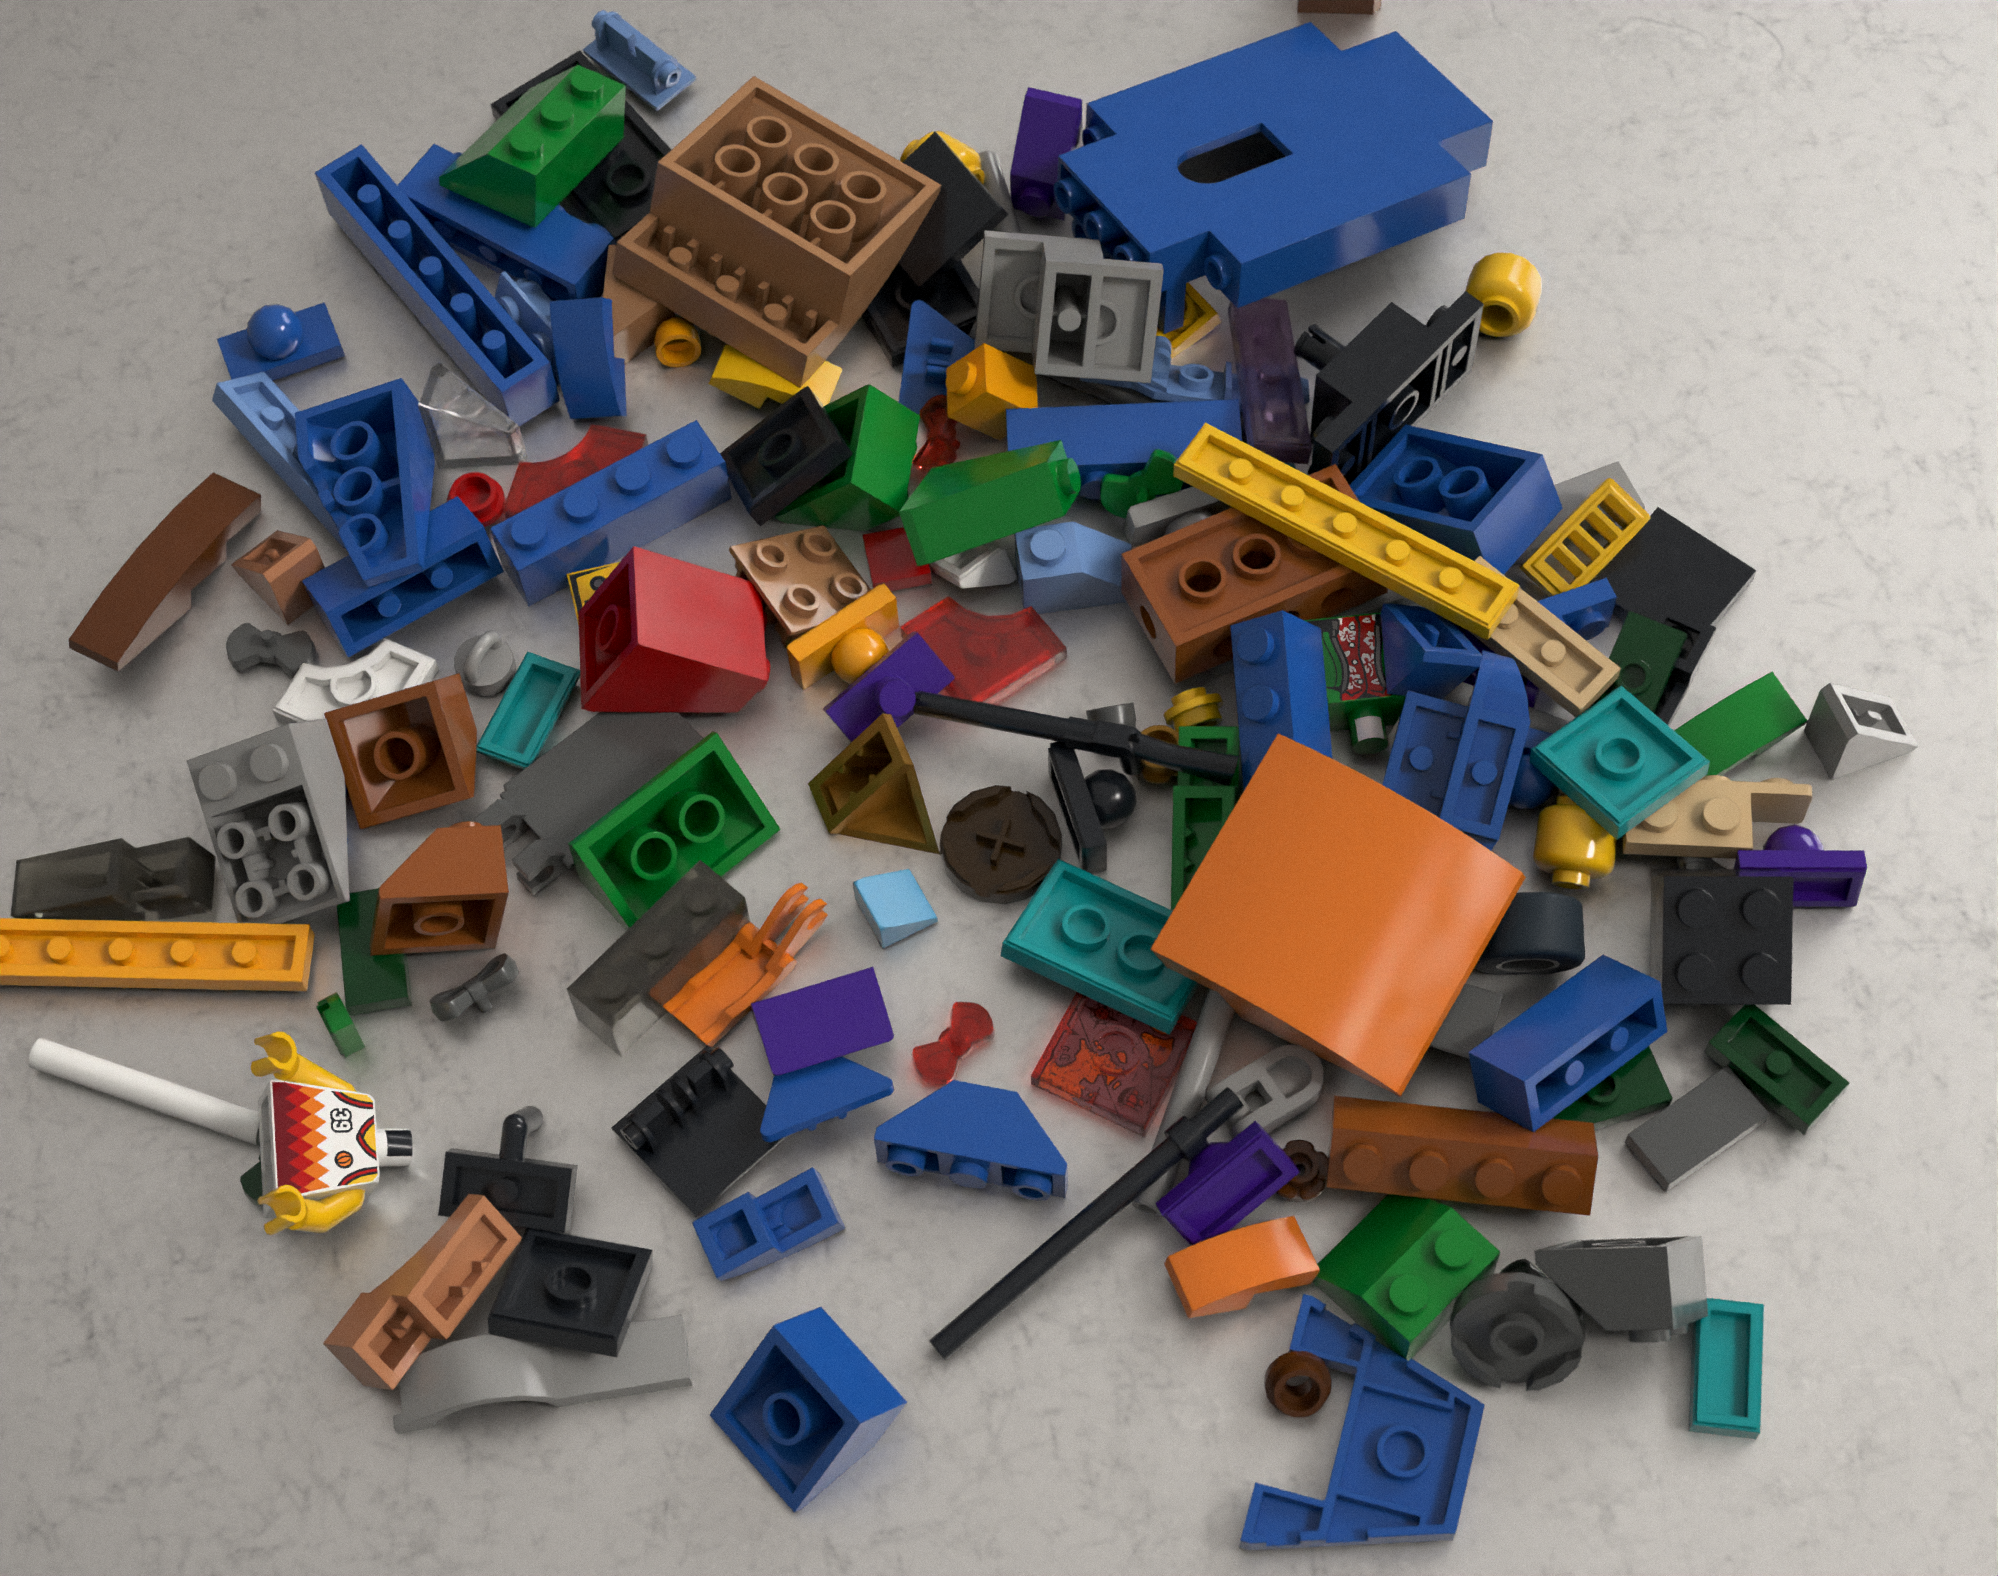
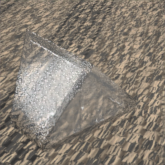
(466, 426)

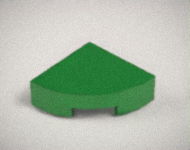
(340, 1025)

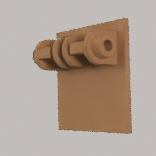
(800, 578)

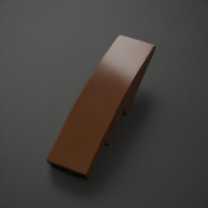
(159, 575)

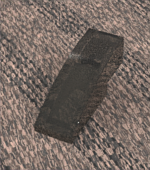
(116, 882)

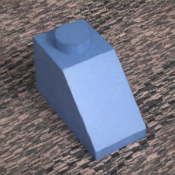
(1068, 567)

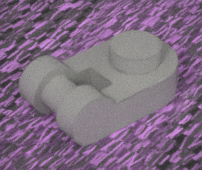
(1287, 1080)

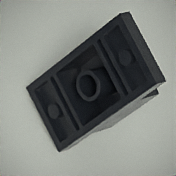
(1384, 379)

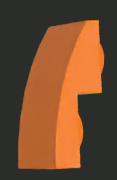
(1234, 1266)

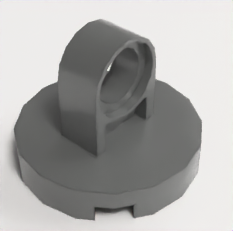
(1517, 1329)

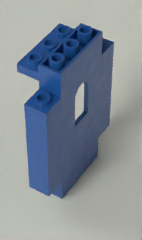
(1371, 161)

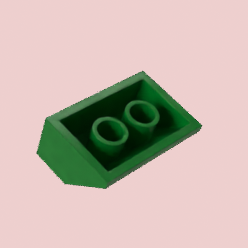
(542, 145)

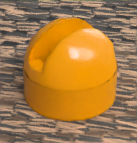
(677, 342)

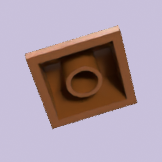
(444, 894)

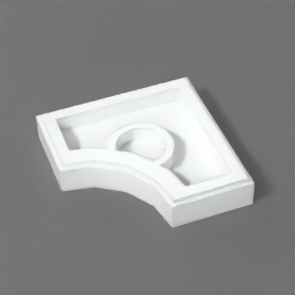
(381, 672)

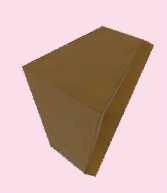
(875, 791)

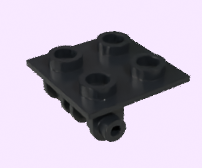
(698, 1130)

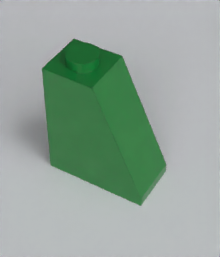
(988, 499)

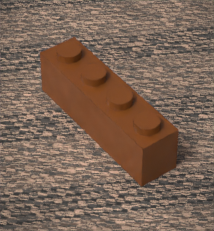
(1461, 1156)

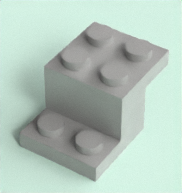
(1068, 306)

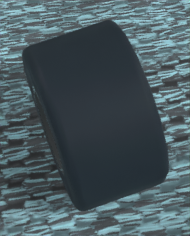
(1536, 936)

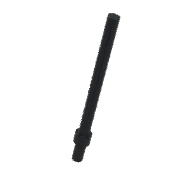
(1183, 1140)

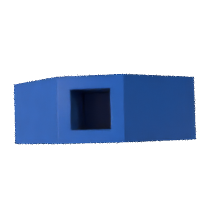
(975, 1140)

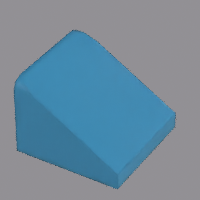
(893, 905)

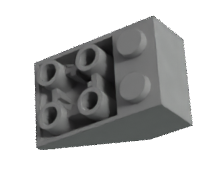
(277, 821)

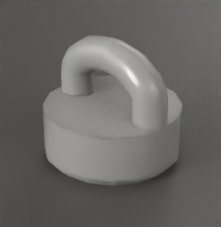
(485, 664)

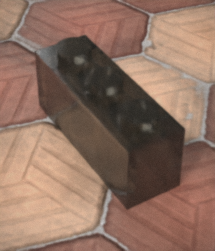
(657, 956)

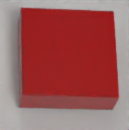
(892, 560)

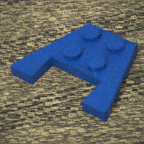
(1398, 1454)

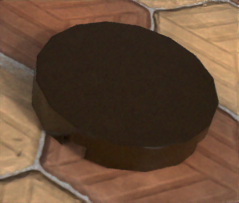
(1000, 844)

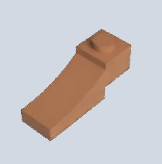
(424, 1296)

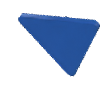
(930, 349)
(818, 1094)

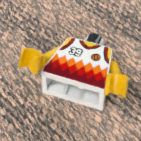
(317, 1142)

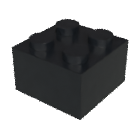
(1722, 935)

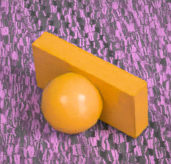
(846, 641)

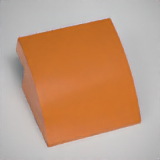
(1338, 914)

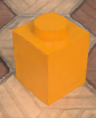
(985, 386)

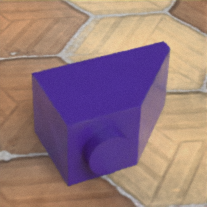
(1047, 128)

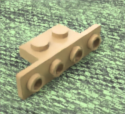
(1717, 817)

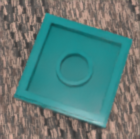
(1619, 762)

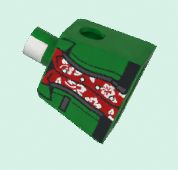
(1358, 680)

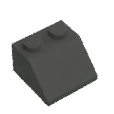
(1633, 1283)

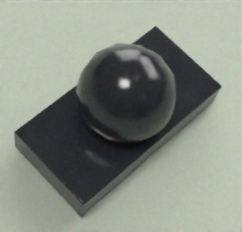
(1089, 804)

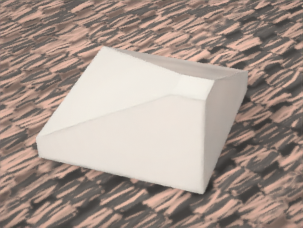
(977, 567)

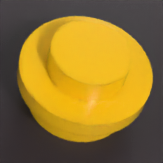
(1194, 708)

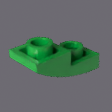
(1743, 724)

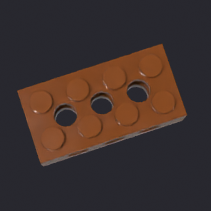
(1229, 572)

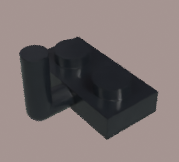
(520, 1188)

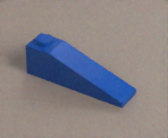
(372, 476)

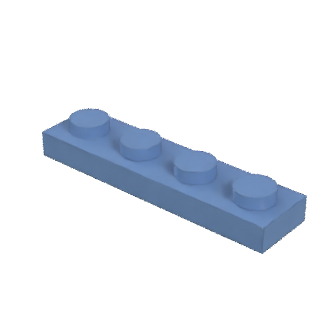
(269, 425)

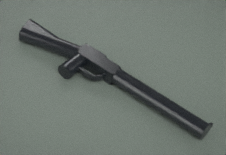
(1097, 737)

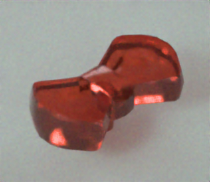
(941, 436)
(969, 1028)

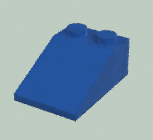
(1462, 493)

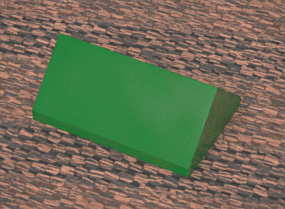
(682, 815)

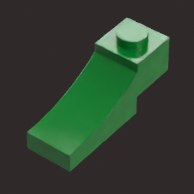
(1200, 804)

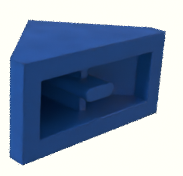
(1424, 652)

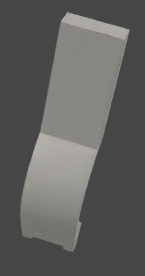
(510, 1369)

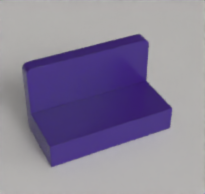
(822, 1021)

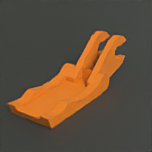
(747, 968)

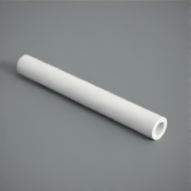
(145, 1090)

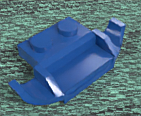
(1464, 757)

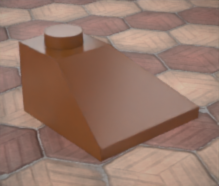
(407, 750)

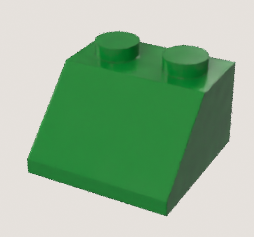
(875, 479)
(1405, 1270)

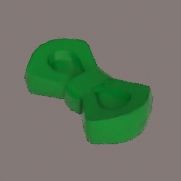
(1157, 478)

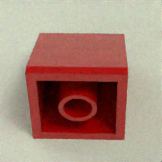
(671, 639)

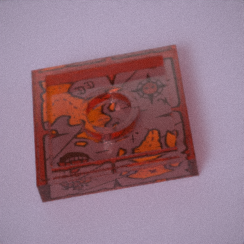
(1112, 1063)

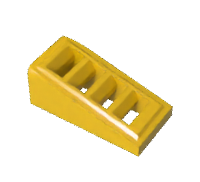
(1619, 506)

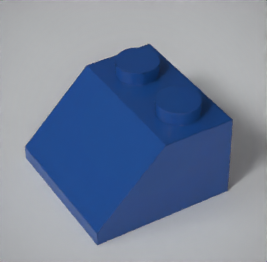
(806, 1406)

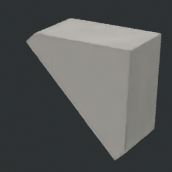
(1856, 730)

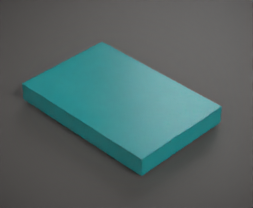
(1099, 946)

